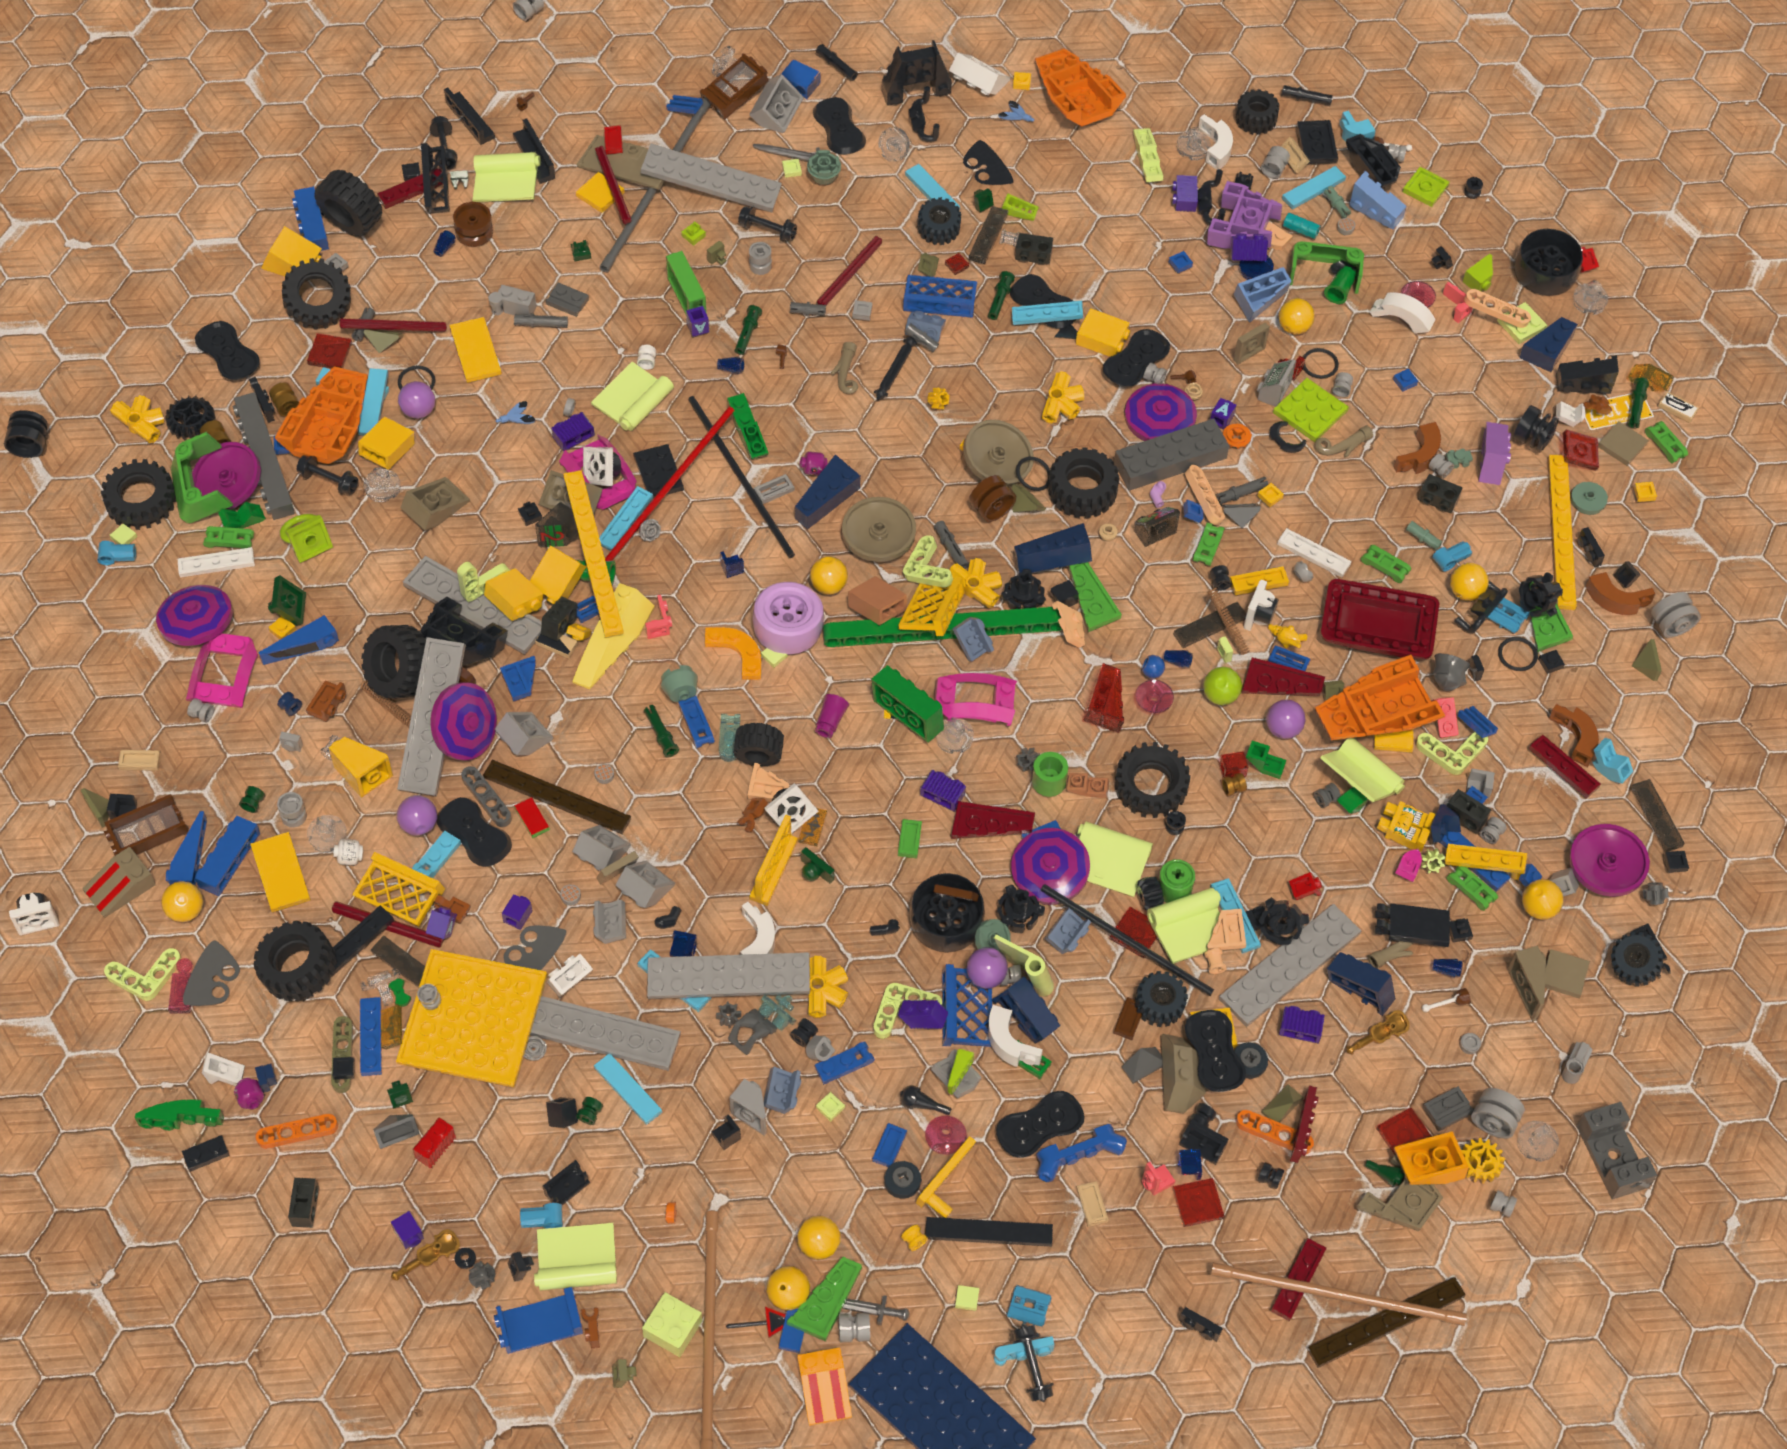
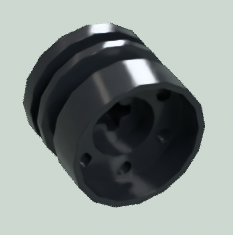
(1536, 428)
(26, 434)

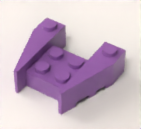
(1249, 215)

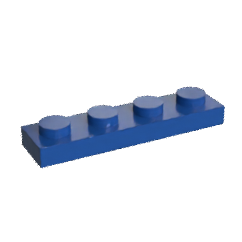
(1492, 878)
(370, 1036)

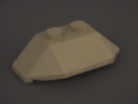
(1180, 1074)

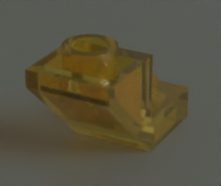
(1658, 379)

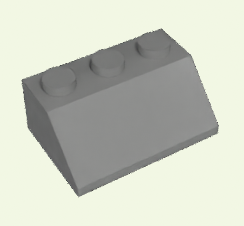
(776, 104)

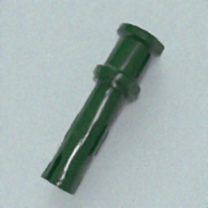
(1002, 289)
(750, 322)
(1639, 396)
(663, 737)

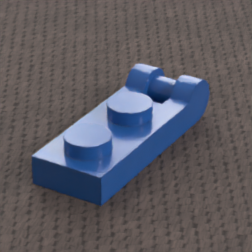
(696, 721)
(844, 1063)

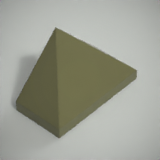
(381, 338)
(1026, 500)
(1648, 661)
(97, 805)
(1282, 1104)

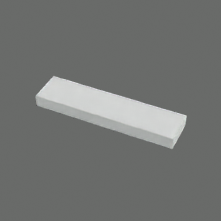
(1314, 553)
(216, 562)

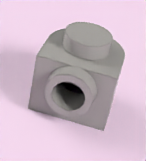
(819, 1048)

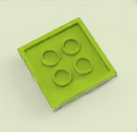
(1310, 409)

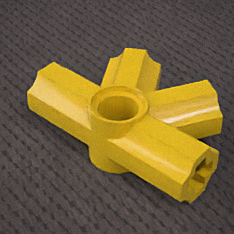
(1066, 399)
(139, 418)
(984, 582)
(829, 991)

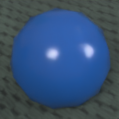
(1153, 666)

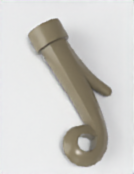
(843, 366)
(1350, 443)
(1379, 958)

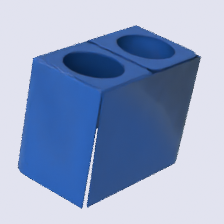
(802, 77)

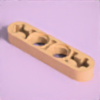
(1498, 305)
(1205, 495)

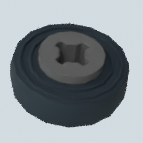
(1258, 1054)
(901, 1187)

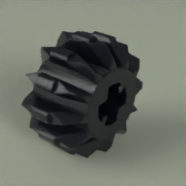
(1150, 892)

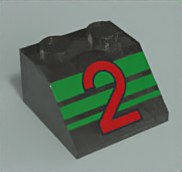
(1157, 525)
(557, 527)

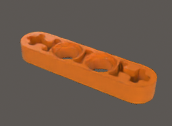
(297, 1134)
(1273, 1135)

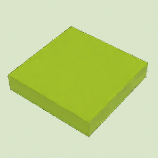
(1426, 186)

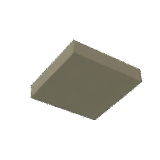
(1251, 343)
(1623, 443)
(616, 867)
(1565, 973)

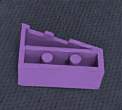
(1495, 453)

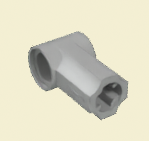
(1576, 1062)

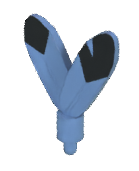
(1017, 114)
(515, 415)

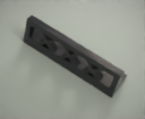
(468, 117)
(529, 142)
(428, 178)

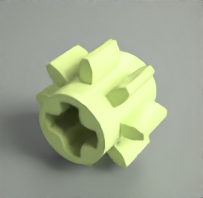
(1434, 865)

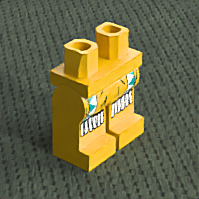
(1408, 825)

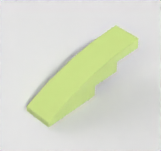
(1148, 155)

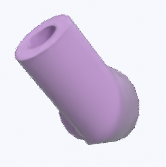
(1156, 493)

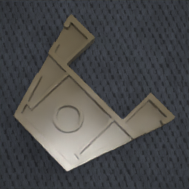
(1408, 1206)

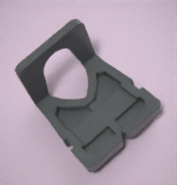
(760, 1026)

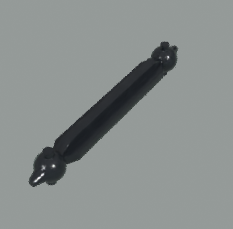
(895, 368)

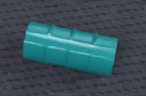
(1301, 225)

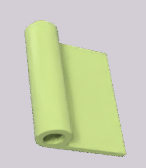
(505, 176)
(632, 396)
(1364, 770)
(1114, 857)
(1186, 924)
(1030, 962)
(576, 1256)

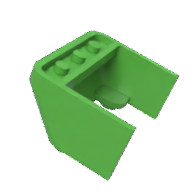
(1327, 254)
(189, 499)

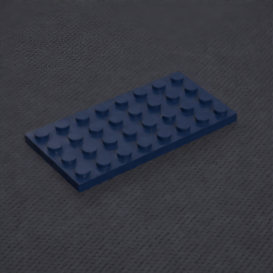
(934, 1400)

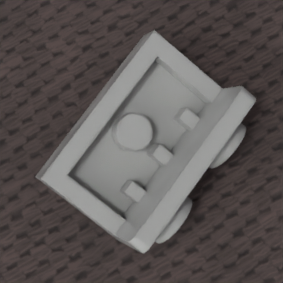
(610, 921)
(943, 1071)

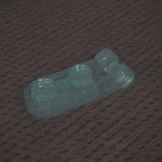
(727, 736)

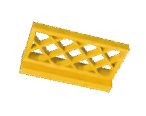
(940, 618)
(774, 864)
(403, 873)

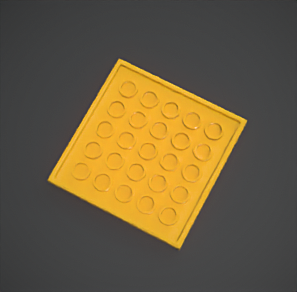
(480, 1020)

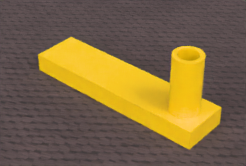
(1487, 859)
(928, 1195)

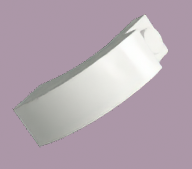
(1221, 134)
(1407, 308)
(765, 931)
(1004, 1044)

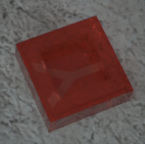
(957, 264)

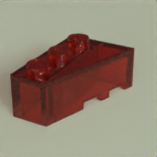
(1106, 700)

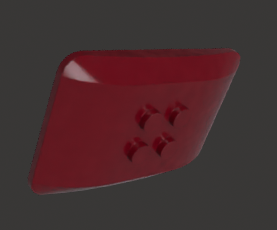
(1380, 619)

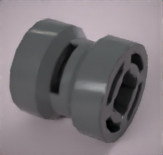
(1327, 795)

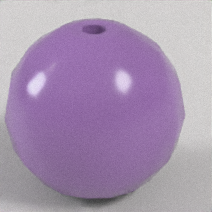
(416, 399)
(1285, 719)
(416, 815)
(987, 967)

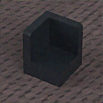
(1065, 593)
(120, 804)
(562, 1112)
(727, 1133)

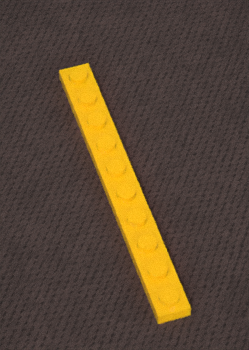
(1562, 531)
(593, 554)

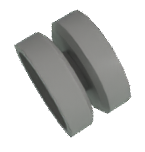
(1675, 614)
(1498, 1113)

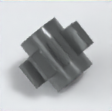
(1027, 758)
(1655, 893)
(728, 1009)
(481, 1275)

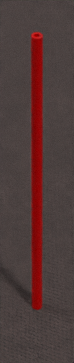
(670, 483)

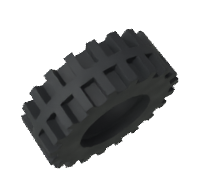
(318, 314)
(144, 512)
(1152, 758)

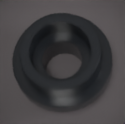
(465, 1264)

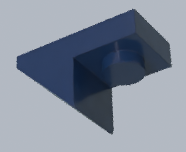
(1444, 822)

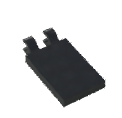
(1414, 924)

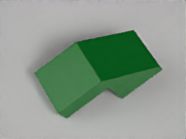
(246, 516)
(1267, 764)
(1353, 800)

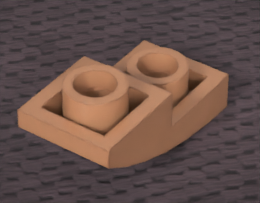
(1087, 786)

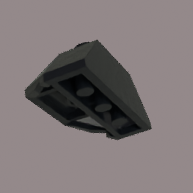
(1374, 159)

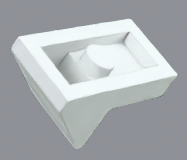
(221, 1069)

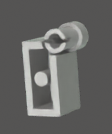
(513, 301)

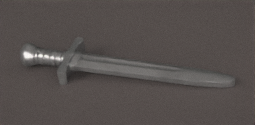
(785, 151)
(875, 1309)

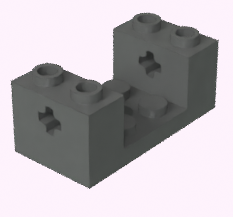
(1604, 1132)

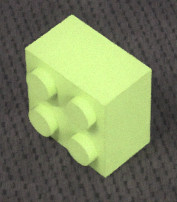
(672, 1324)

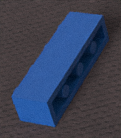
(310, 217)
(227, 855)

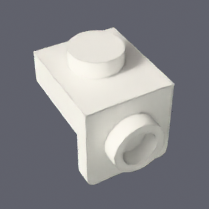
(1569, 414)

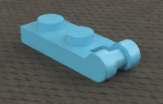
(437, 854)
(1017, 1351)

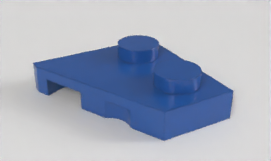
(519, 677)

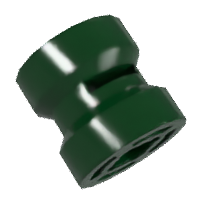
(252, 798)
(589, 1111)

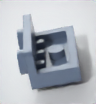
(930, 324)
(973, 638)
(1067, 931)
(782, 1090)

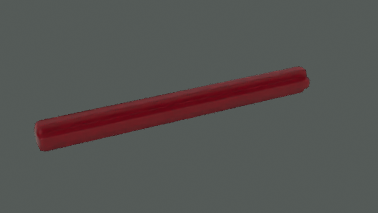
(613, 185)
(850, 270)
(393, 325)
(395, 926)

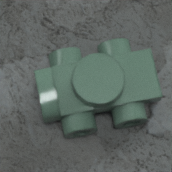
(1459, 456)

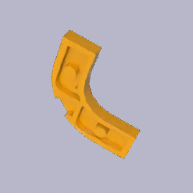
(740, 643)

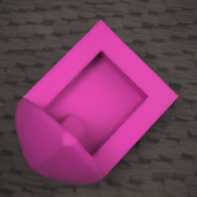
(1409, 864)

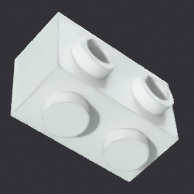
(571, 974)

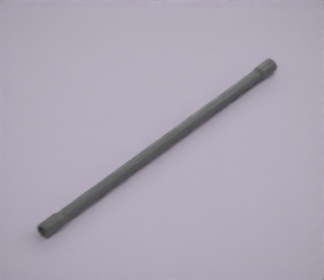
(611, 256)

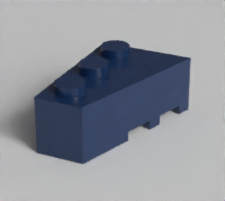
(1549, 345)
(1028, 1010)

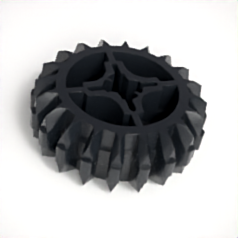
(188, 413)

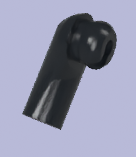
(1335, 267)
(668, 920)
(890, 928)

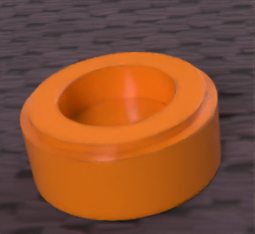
(671, 1211)

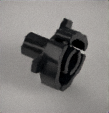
(1025, 590)
(1542, 594)
(1019, 908)
(1282, 920)

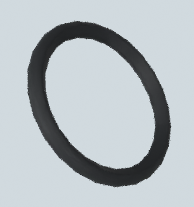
(1325, 351)
(416, 367)
(1023, 482)
(1513, 667)

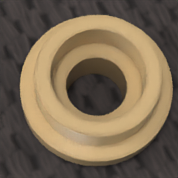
(1194, 387)
(1108, 536)

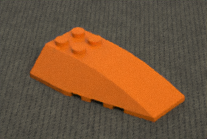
(1078, 89)
(326, 418)
(1380, 703)

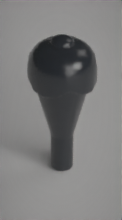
(913, 1098)

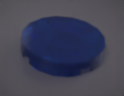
(1252, 268)

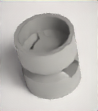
(526, 8)
(1275, 162)
(760, 258)
(291, 809)
(854, 1327)

